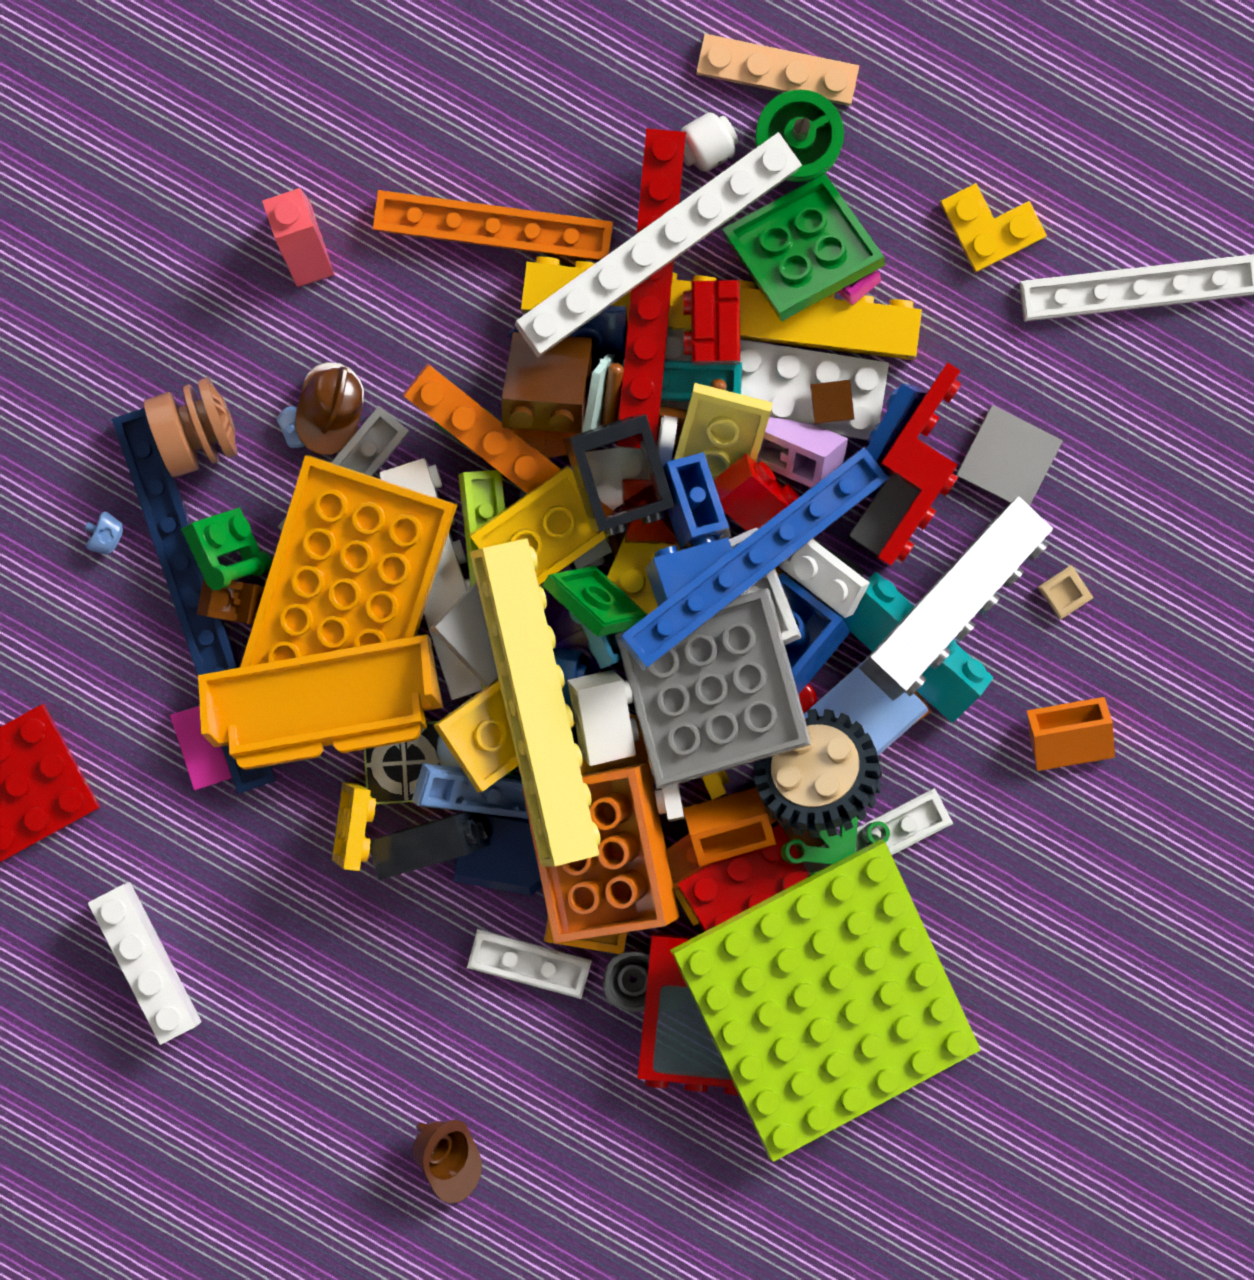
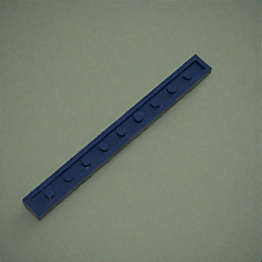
(165, 519)

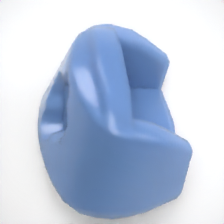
(286, 421)
(105, 535)

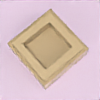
(1065, 592)

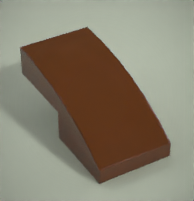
(234, 603)

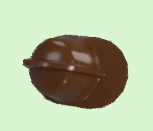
(329, 408)
(448, 1159)

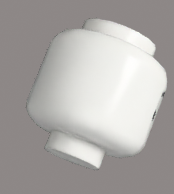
(709, 141)

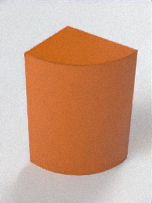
(1071, 733)
(728, 826)

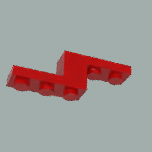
(920, 466)

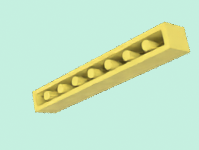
(535, 703)

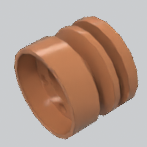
(191, 427)

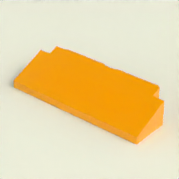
(318, 700)

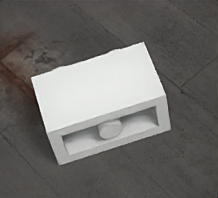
(603, 717)

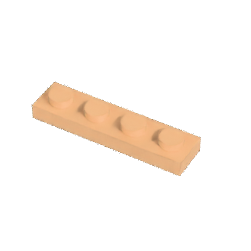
(776, 69)

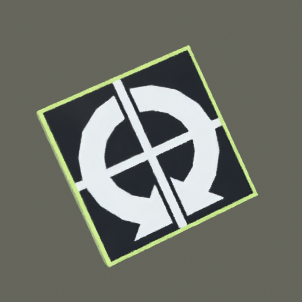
(395, 768)

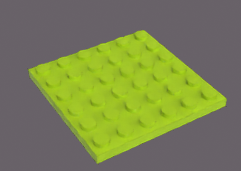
(826, 1000)

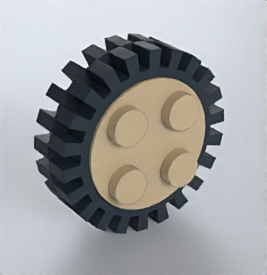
(824, 781)

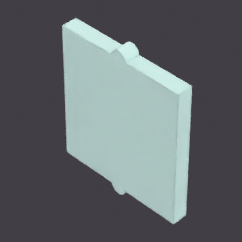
(596, 394)

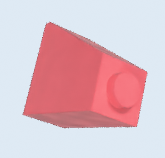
(298, 237)

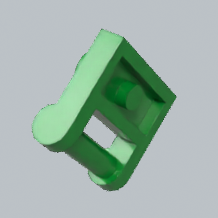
(220, 537)

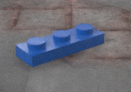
(900, 408)

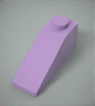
(801, 450)

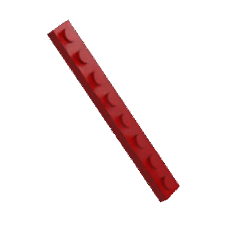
(651, 299)

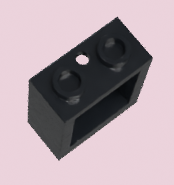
(649, 512)
(430, 843)

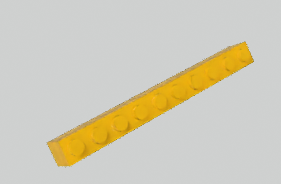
(825, 325)

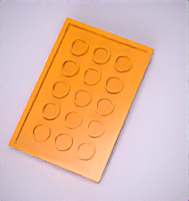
(348, 565)

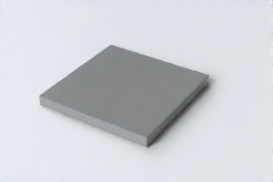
(719, 695)

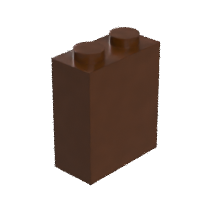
(547, 389)

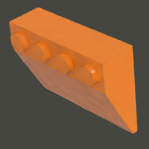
(630, 878)

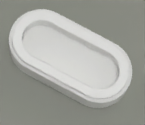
(666, 438)

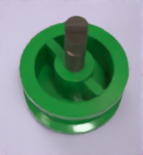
(809, 128)

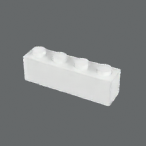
(144, 963)

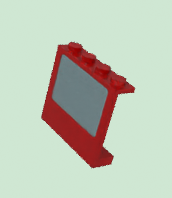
(673, 1033)

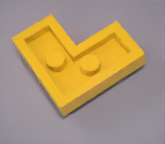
(986, 237)

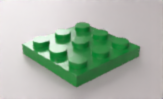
(803, 247)

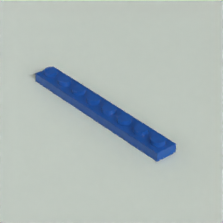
(753, 559)

